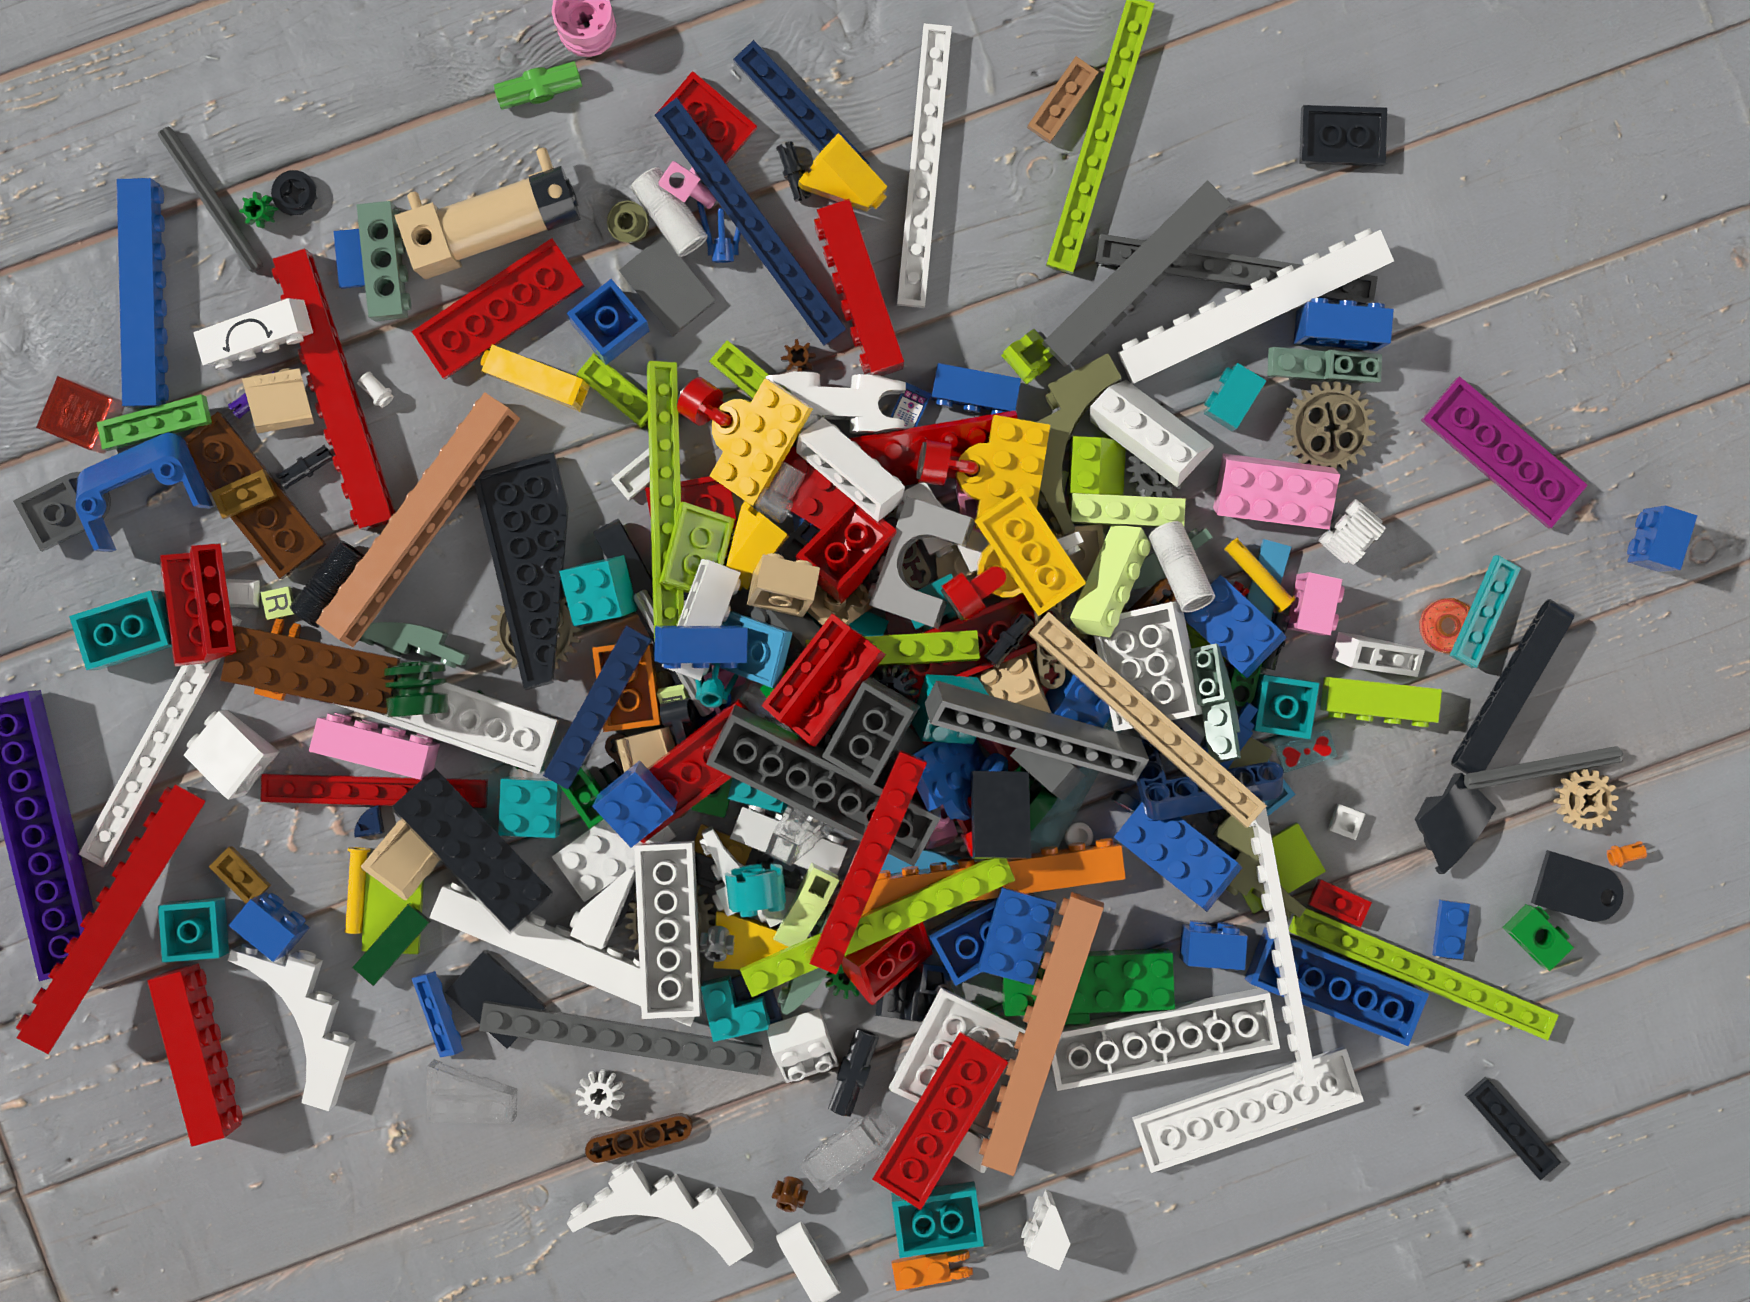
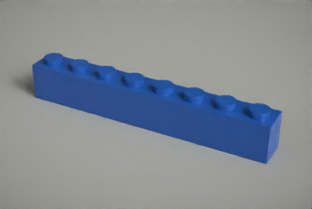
(142, 293)

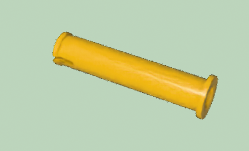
(1259, 574)
(356, 890)

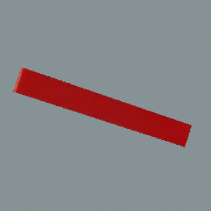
(357, 789)

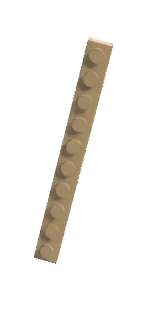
(1147, 720)

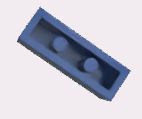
(974, 389)
(700, 646)

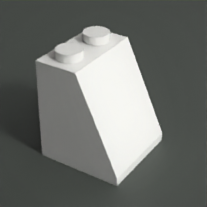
(230, 754)

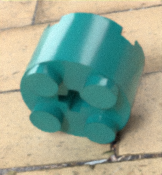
(755, 889)

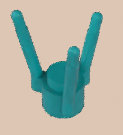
(712, 691)

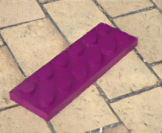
(1504, 452)

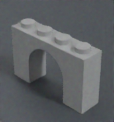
(916, 522)

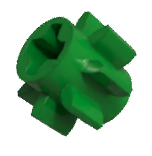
(257, 202)

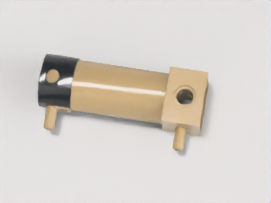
(486, 220)

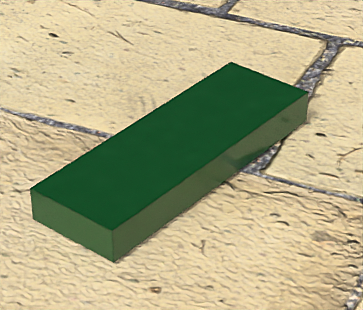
(391, 944)

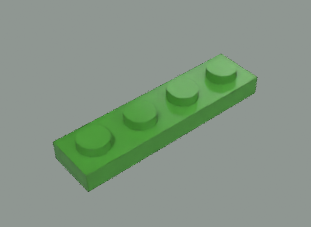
(154, 421)

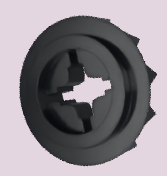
(282, 187)

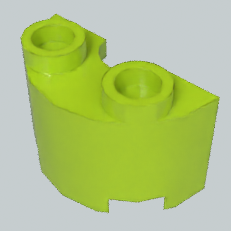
(1028, 356)

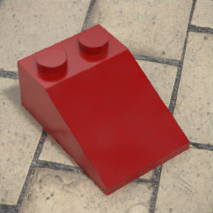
(847, 550)

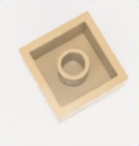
(783, 585)
(1015, 682)

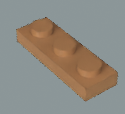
(1062, 99)

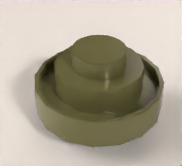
(628, 222)

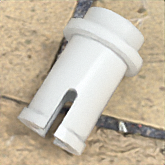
(381, 395)

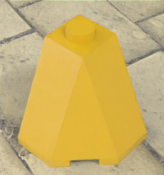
(843, 175)
(752, 539)

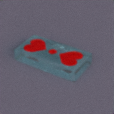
(1305, 751)

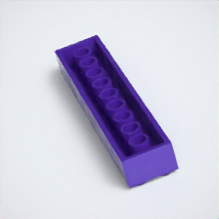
(40, 831)

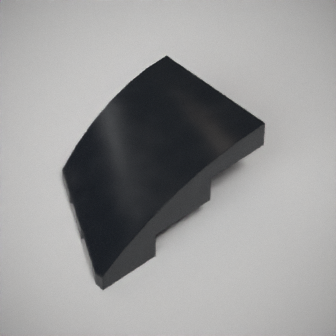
(1453, 821)
(914, 993)

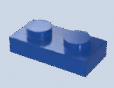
(1451, 929)

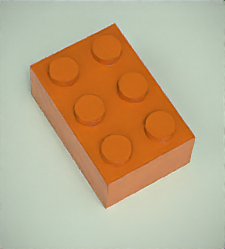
(639, 700)

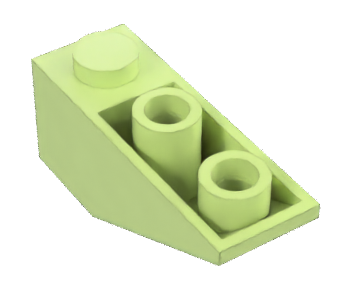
(807, 905)

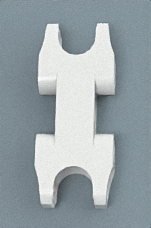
(854, 404)

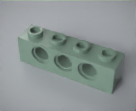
(370, 219)

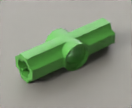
(538, 85)

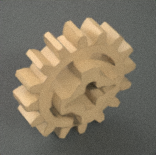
(1594, 792)

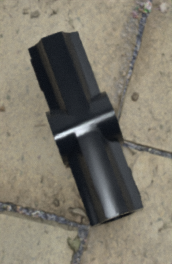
(853, 1072)

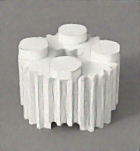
(1352, 533)

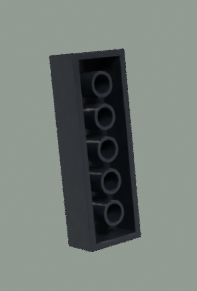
(472, 850)

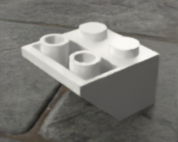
(802, 1046)
(1046, 1235)

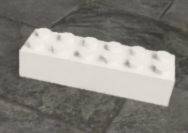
(668, 929)

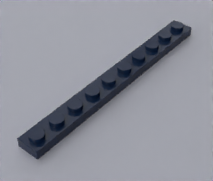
(750, 221)

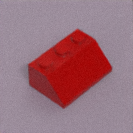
(887, 962)

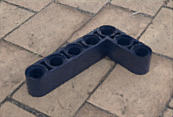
(1183, 797)

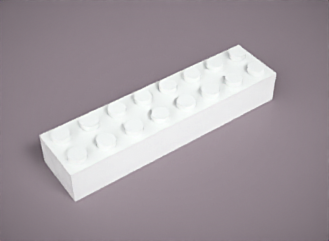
(1165, 1039)

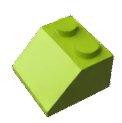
(1096, 466)

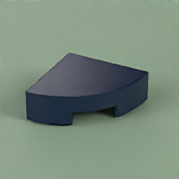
(370, 822)

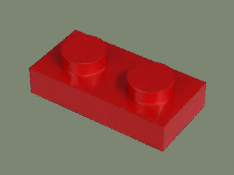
(1339, 903)

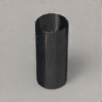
(326, 582)

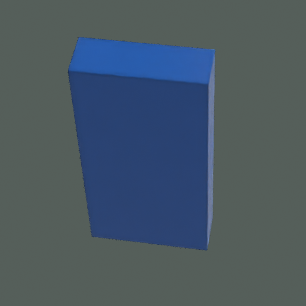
(349, 258)

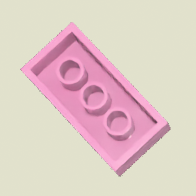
(1276, 491)
(374, 747)

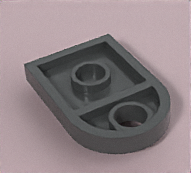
(52, 511)

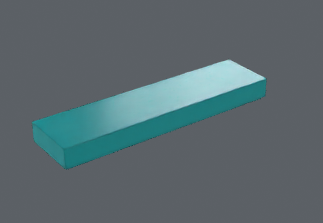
(1485, 611)

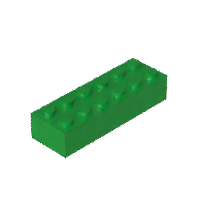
(1108, 984)

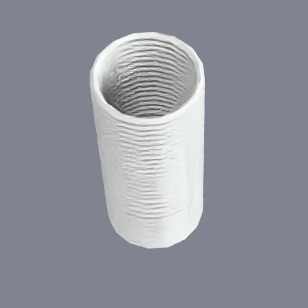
(672, 214)
(1184, 574)

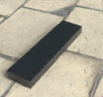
(1512, 1128)

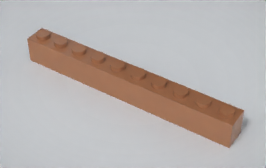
(418, 520)
(1042, 1034)

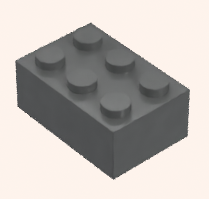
(871, 731)

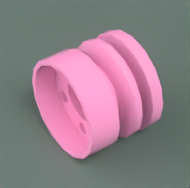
(583, 41)

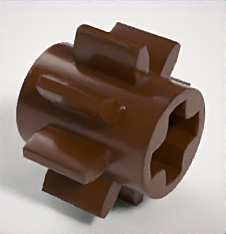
(798, 349)
(790, 1194)

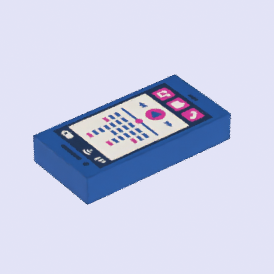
(911, 405)

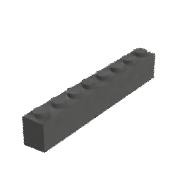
(1141, 269)
(1035, 731)

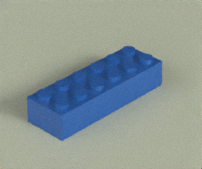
(1344, 989)

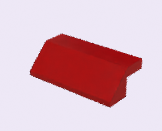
(197, 605)
(823, 680)

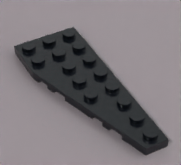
(526, 534)

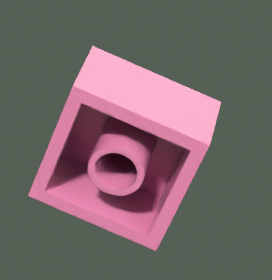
(1315, 604)

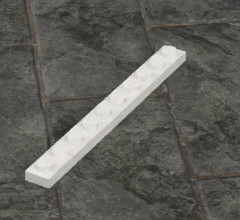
(924, 165)
(147, 760)
(1283, 955)

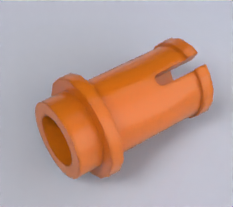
(1619, 855)

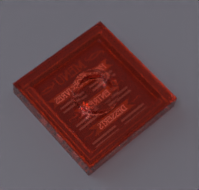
(74, 413)

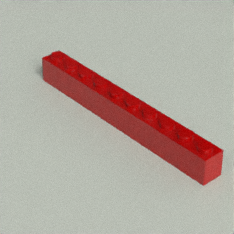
(336, 394)
(111, 919)

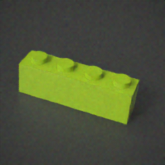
(1382, 700)

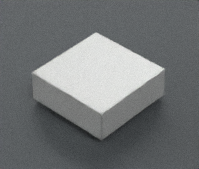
(1346, 821)

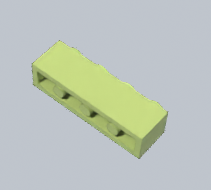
(1125, 510)
(1111, 581)

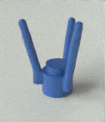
(722, 249)

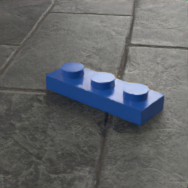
(437, 1014)

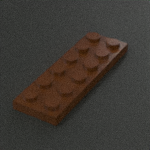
(272, 527)
(309, 669)

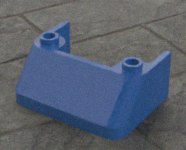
(163, 455)

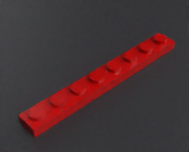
(868, 862)

